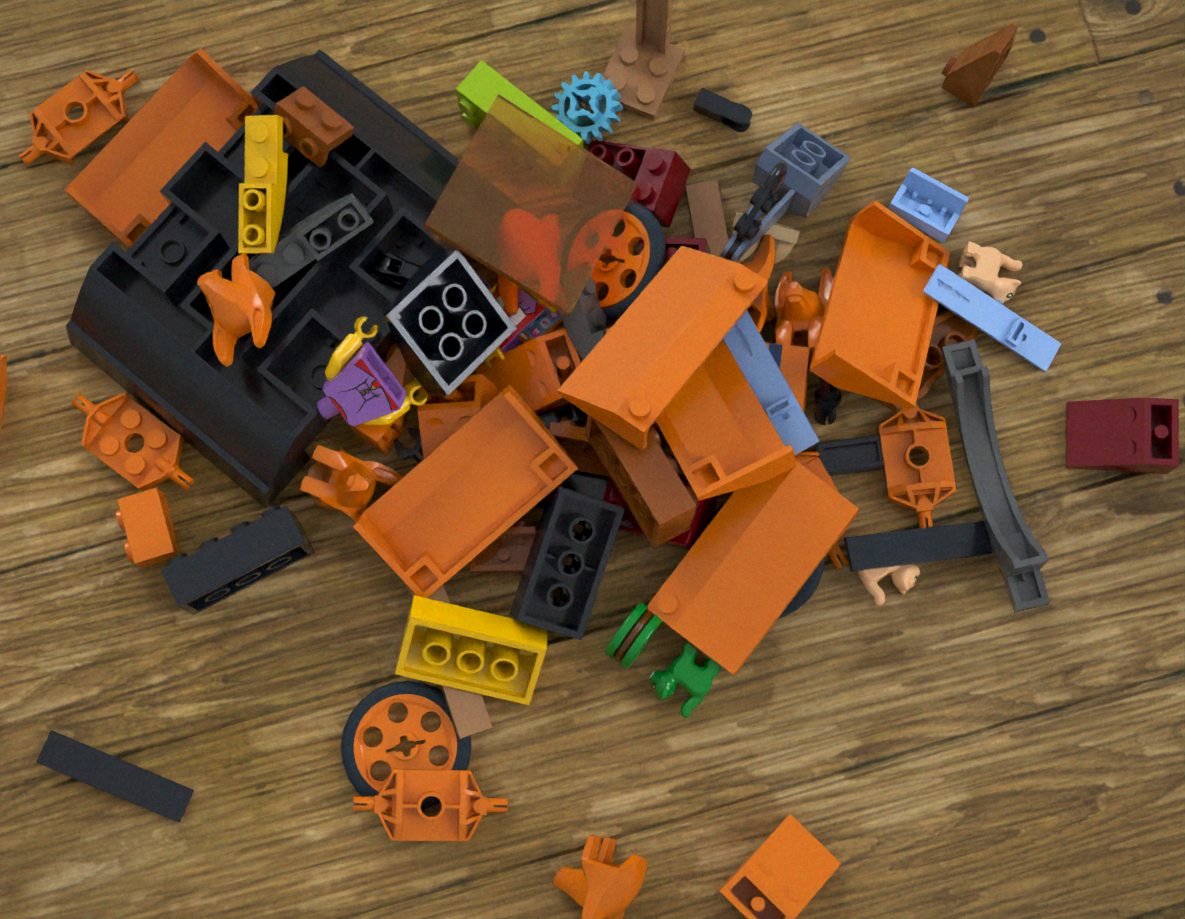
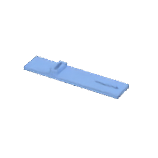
(991, 317)
(769, 385)

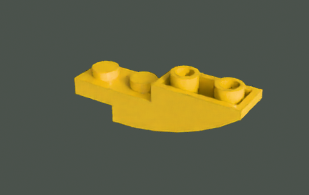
(264, 186)

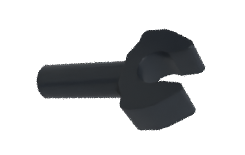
(414, 453)

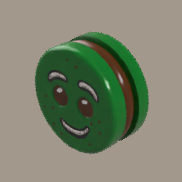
(633, 636)

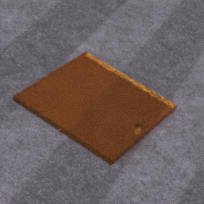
(531, 205)

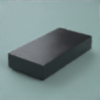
(851, 455)

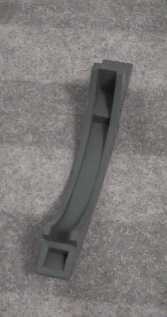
(1007, 532)

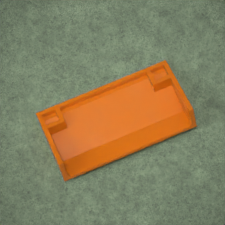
(126, 176)
(876, 313)
(662, 341)
(722, 430)
(465, 493)
(752, 563)

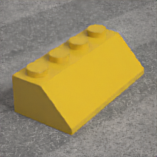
(471, 650)

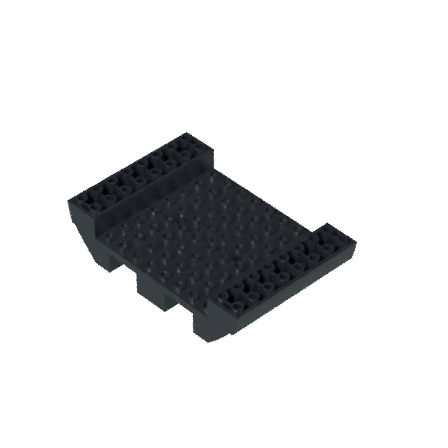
(153, 325)

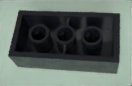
(237, 560)
(579, 580)

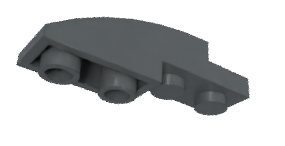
(311, 239)
(586, 322)

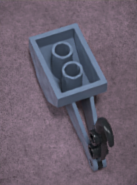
(792, 169)

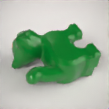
(684, 672)

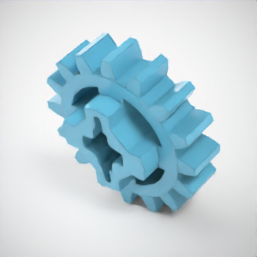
(599, 94)

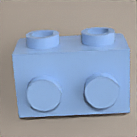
(928, 204)

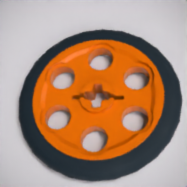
(639, 225)
(374, 712)

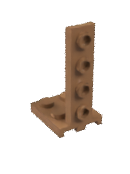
(645, 59)

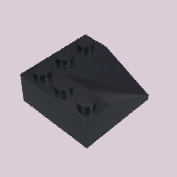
(446, 322)

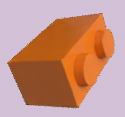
(147, 528)

